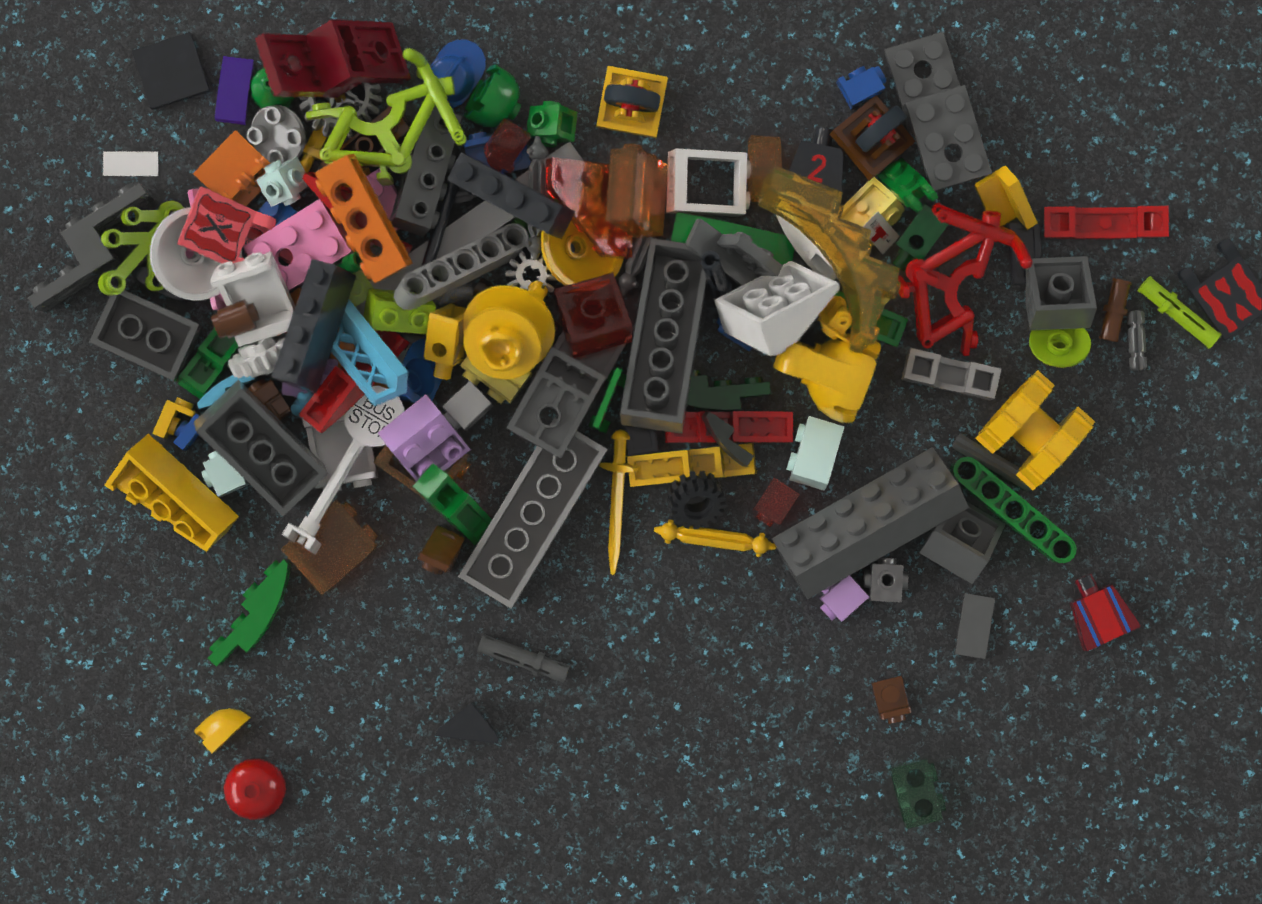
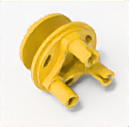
(508, 330)

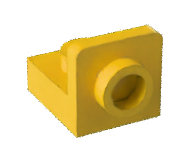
(168, 420)

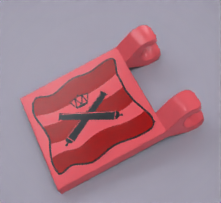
(220, 226)

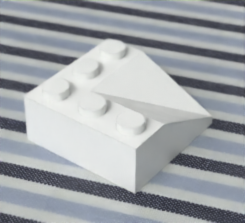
(775, 309)

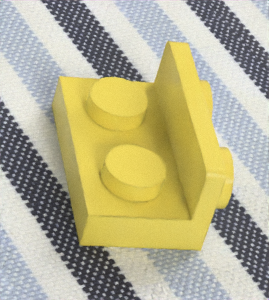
(868, 201)

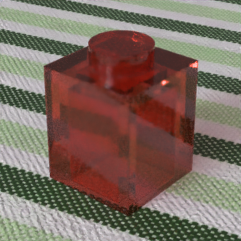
(775, 503)

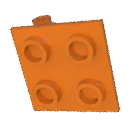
(233, 170)

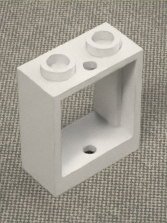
(678, 183)

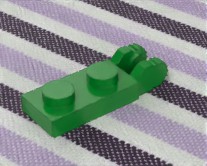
(906, 184)

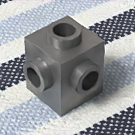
(892, 591)

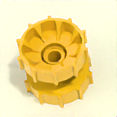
(1035, 430)

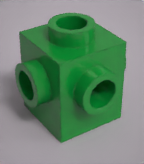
(552, 123)

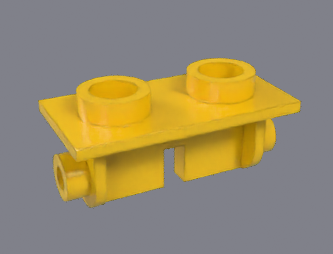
(835, 319)

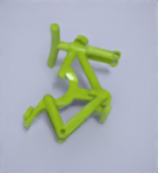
(396, 156)

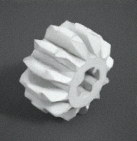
(527, 264)

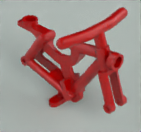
(922, 272)

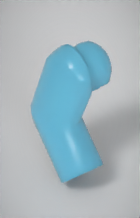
(299, 403)

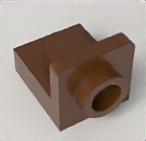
(891, 699)

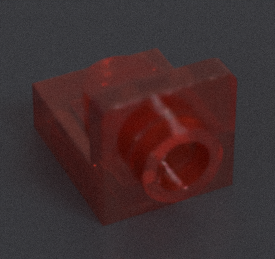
(505, 145)

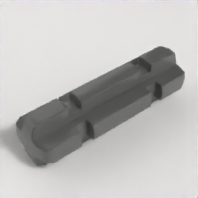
(1137, 340)

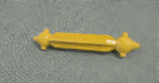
(715, 538)

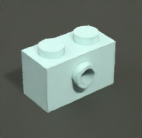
(816, 452)

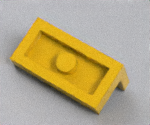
(1004, 194)

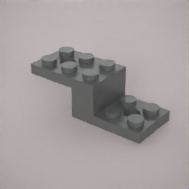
(937, 111)
(85, 242)
(566, 387)

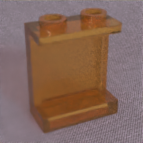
(342, 547)

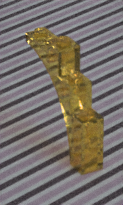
(845, 245)

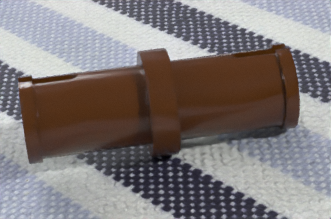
(1115, 310)

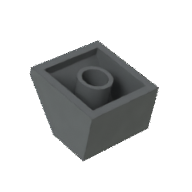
(1059, 293)
(964, 542)

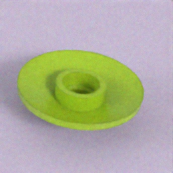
(1060, 346)

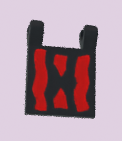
(1229, 295)

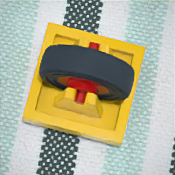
(632, 102)

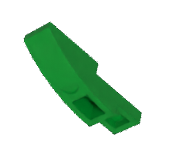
(262, 604)

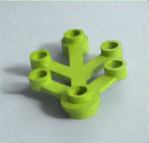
(143, 243)

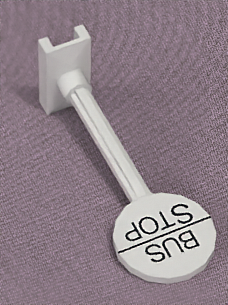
(363, 424)

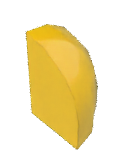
(220, 727)

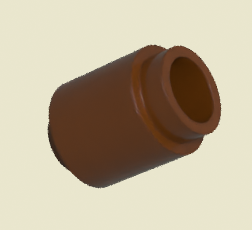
(235, 319)

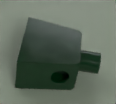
(926, 226)

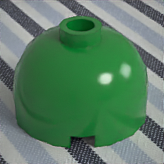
(494, 98)

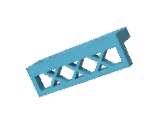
(372, 351)

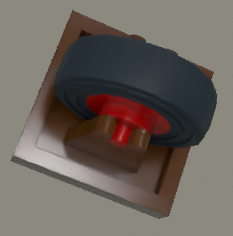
(873, 136)

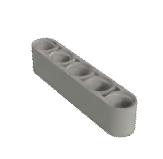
(452, 275)

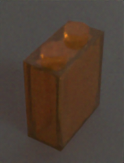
(636, 191)

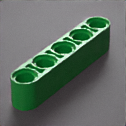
(1027, 516)

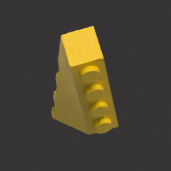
(172, 493)

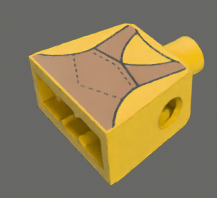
(445, 340)

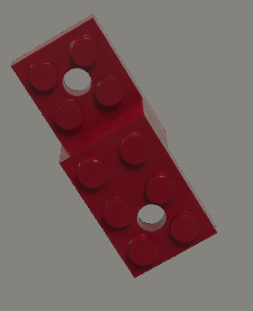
(332, 58)

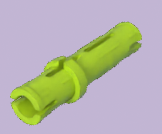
(1168, 303)

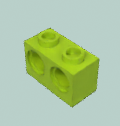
(386, 315)

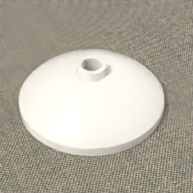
(176, 273)

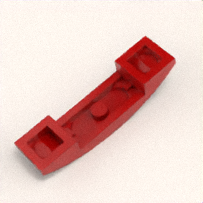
(1106, 222)

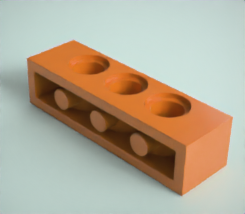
(379, 227)

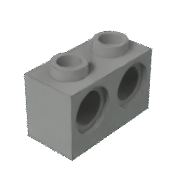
(466, 407)

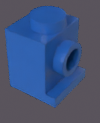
(862, 85)

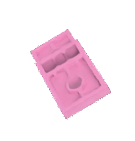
(314, 236)

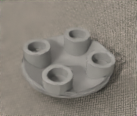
(277, 133)

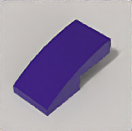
(234, 90)

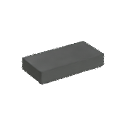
(974, 626)

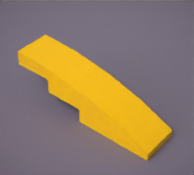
(668, 466)

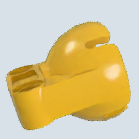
(832, 374)

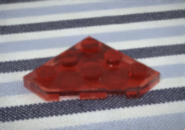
(585, 190)

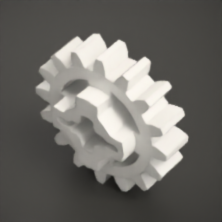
(257, 357)

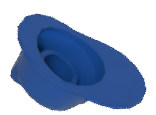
(464, 63)
(420, 374)

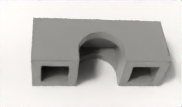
(951, 375)

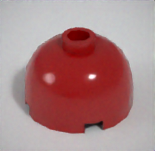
(254, 789)

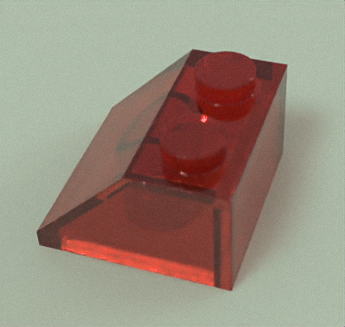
(593, 315)

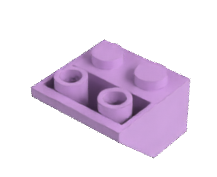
(423, 438)

